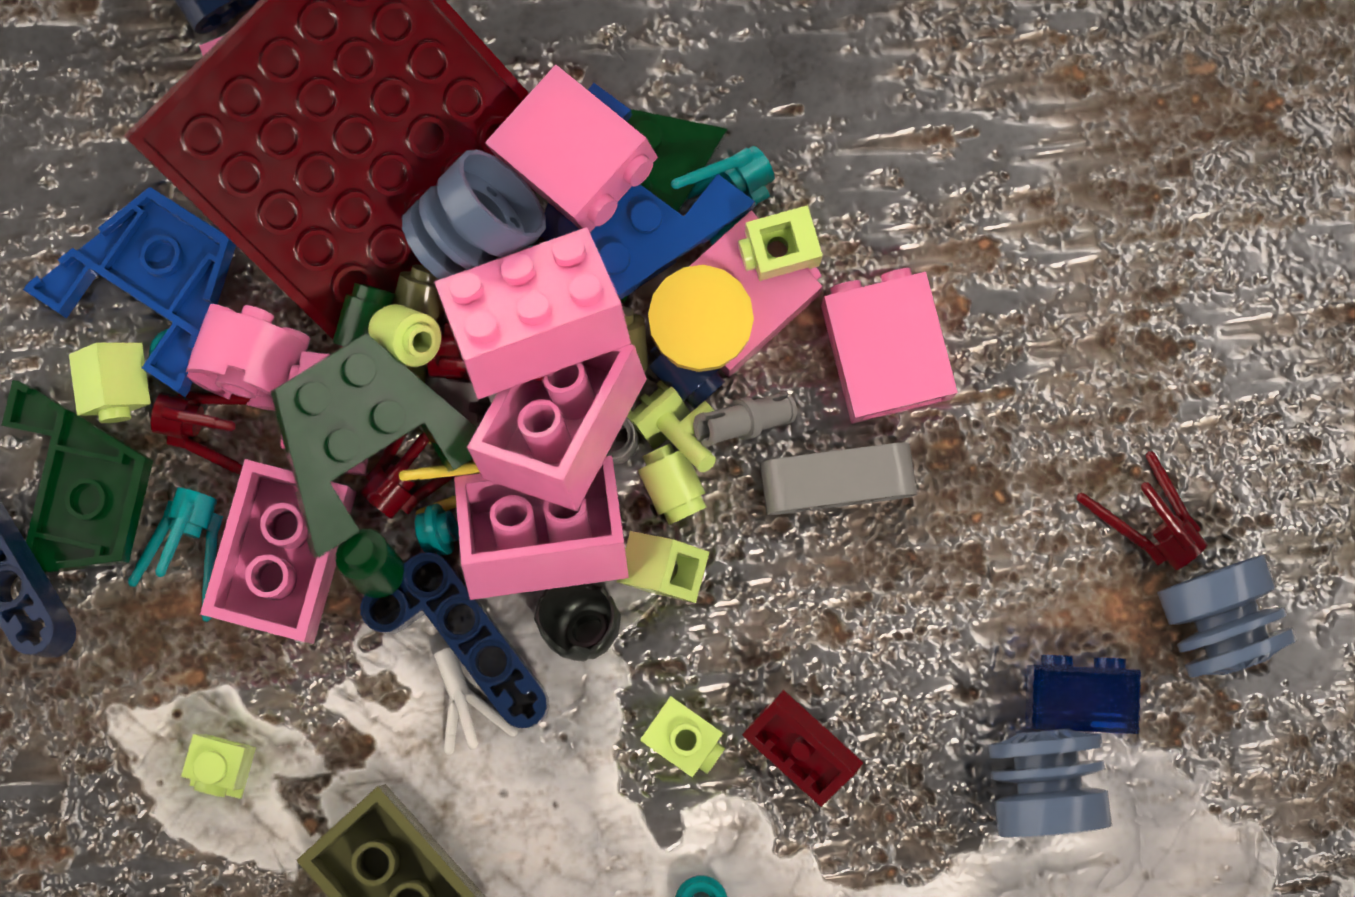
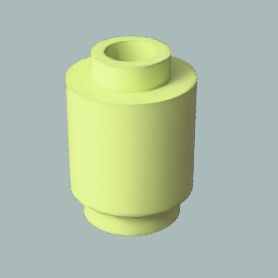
(406, 334)
(672, 484)

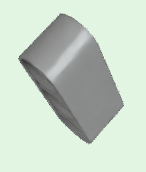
(838, 478)

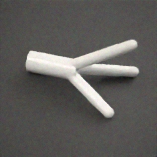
(459, 695)

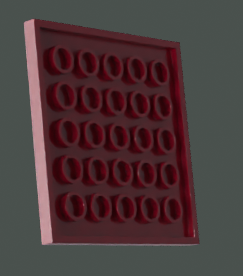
(323, 131)

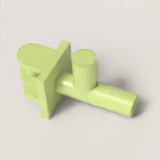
(667, 417)

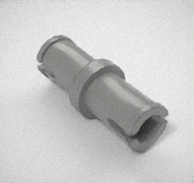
(744, 418)

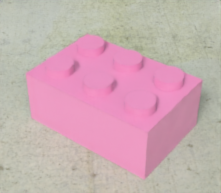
(533, 312)
(558, 430)
(534, 545)
(264, 559)

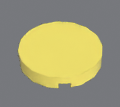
(700, 318)

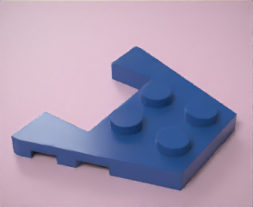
(645, 231)
(159, 259)

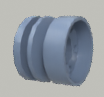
(473, 216)
(1227, 617)
(1049, 785)

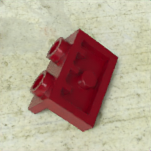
(802, 748)

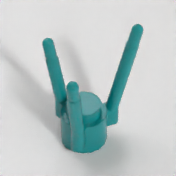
(746, 170)
(187, 516)

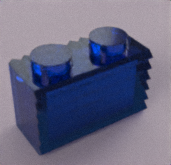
(1083, 697)

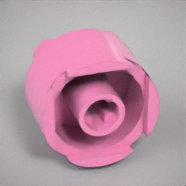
(244, 354)

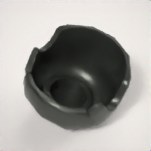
(578, 621)

